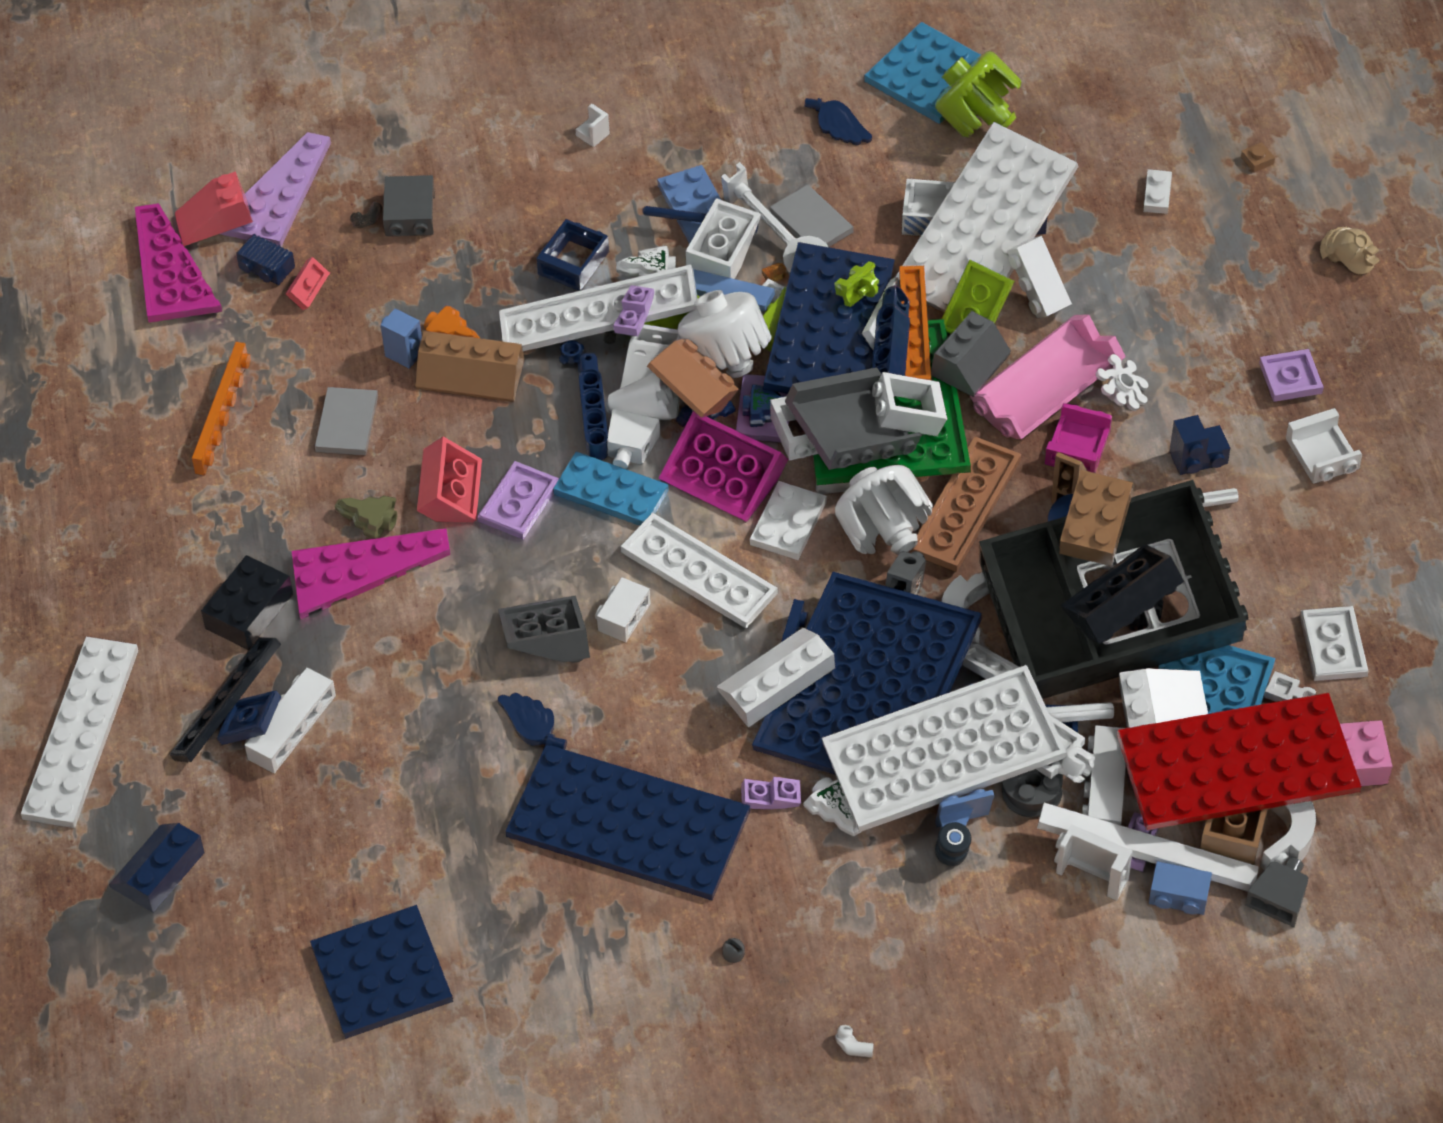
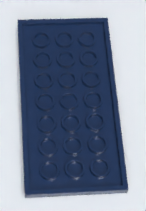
(815, 327)
(628, 821)

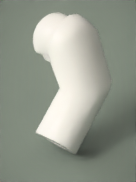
(851, 1045)

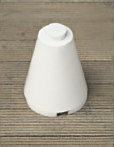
(646, 398)

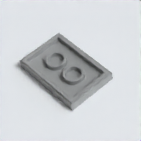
(810, 215)
(346, 421)

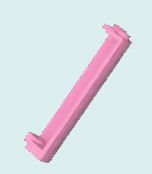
(1046, 377)

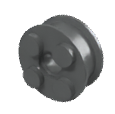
(1029, 800)

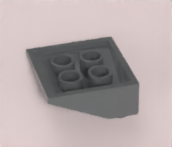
(547, 629)

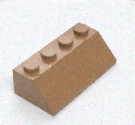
(469, 366)

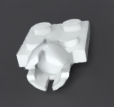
(1077, 760)

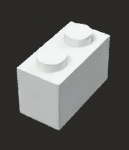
(623, 609)

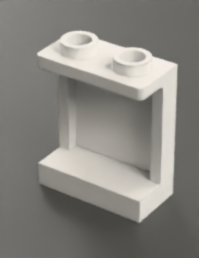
(1322, 446)
(1094, 856)

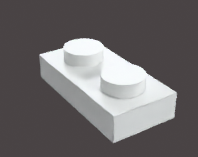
(1157, 191)

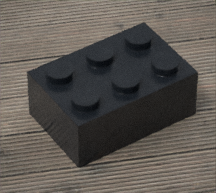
(247, 602)

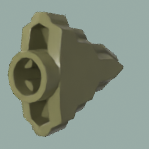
(370, 514)

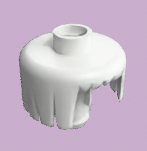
(725, 328)
(885, 504)

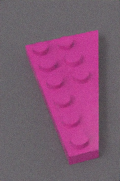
(169, 273)

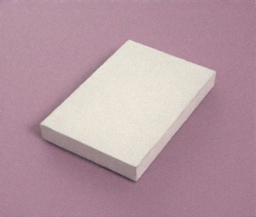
(1333, 643)

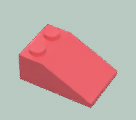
(213, 210)

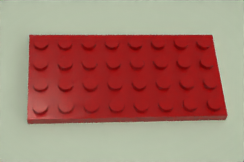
(1238, 761)

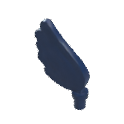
(839, 121)
(531, 720)

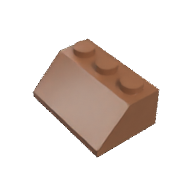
(693, 377)

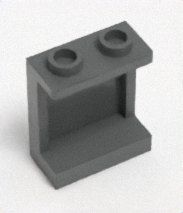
(408, 205)

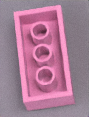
(1368, 751)

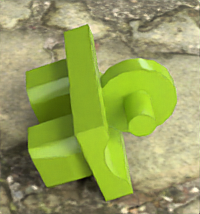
(859, 284)

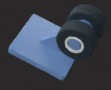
(952, 816)

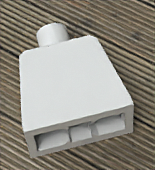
(631, 437)

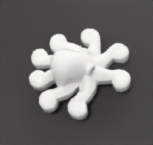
(1123, 386)

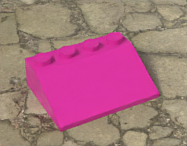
(723, 467)

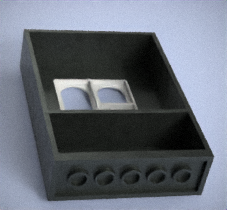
(1033, 579)

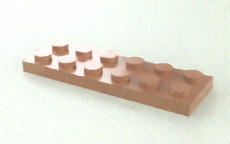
(966, 504)

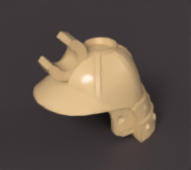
(1350, 247)

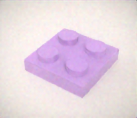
(1291, 375)

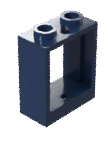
(566, 273)

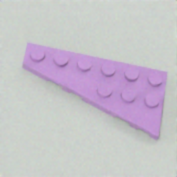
(281, 191)

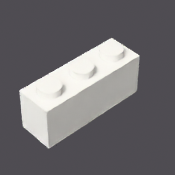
(1038, 277)

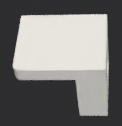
(594, 128)

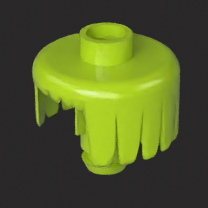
(975, 91)

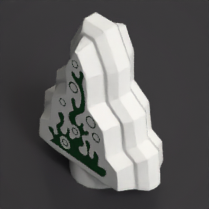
(647, 263)
(831, 805)

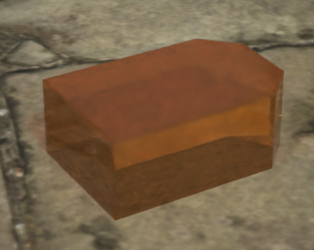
(775, 272)

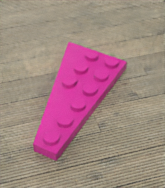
(355, 567)

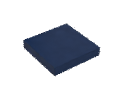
(249, 717)

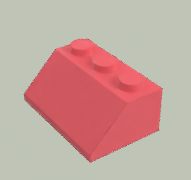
(449, 483)

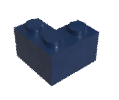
(1197, 447)

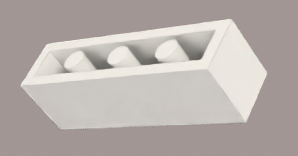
(292, 719)
(1107, 776)

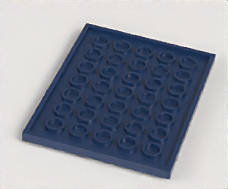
(887, 657)

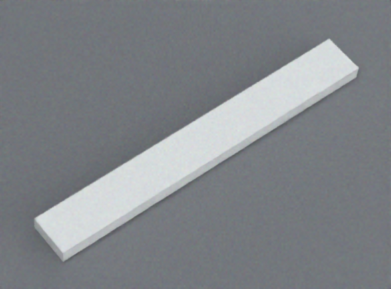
(1151, 847)

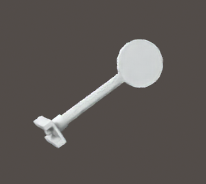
(737, 188)

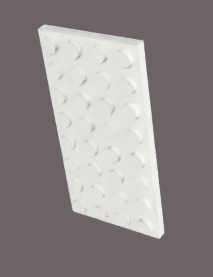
(989, 210)
(943, 748)

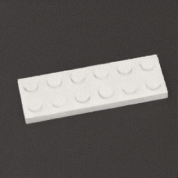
(699, 570)

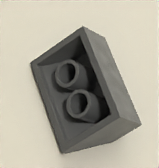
(970, 354)

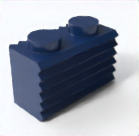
(265, 259)

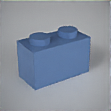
(401, 337)
(1180, 888)

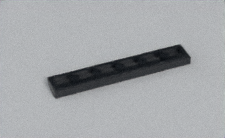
(225, 699)

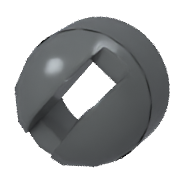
(730, 953)

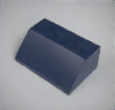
(159, 865)

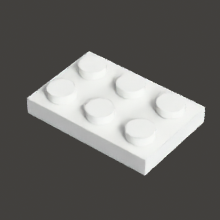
(788, 520)

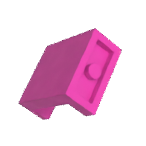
(1080, 435)

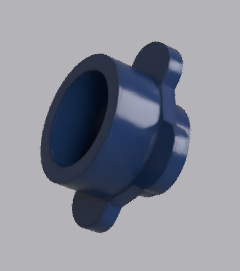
(571, 352)

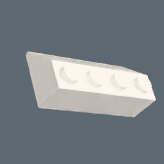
(777, 676)

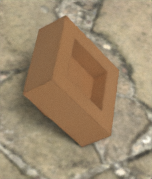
(1257, 157)

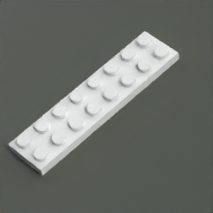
(595, 309)
(79, 732)

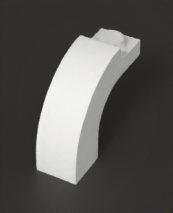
(965, 593)
(1301, 822)

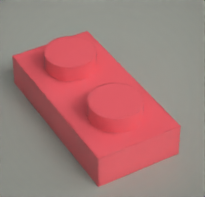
(307, 283)

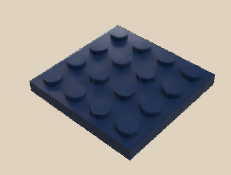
(381, 971)

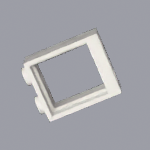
(925, 421)
(796, 446)

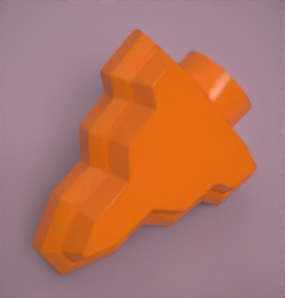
(448, 322)

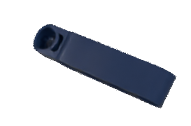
(892, 332)
(592, 406)

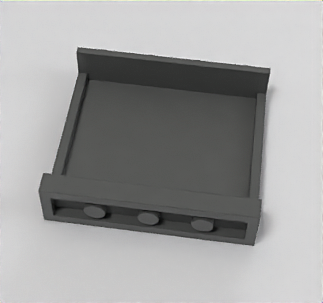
(843, 420)

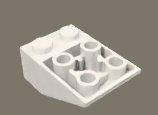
(644, 349)

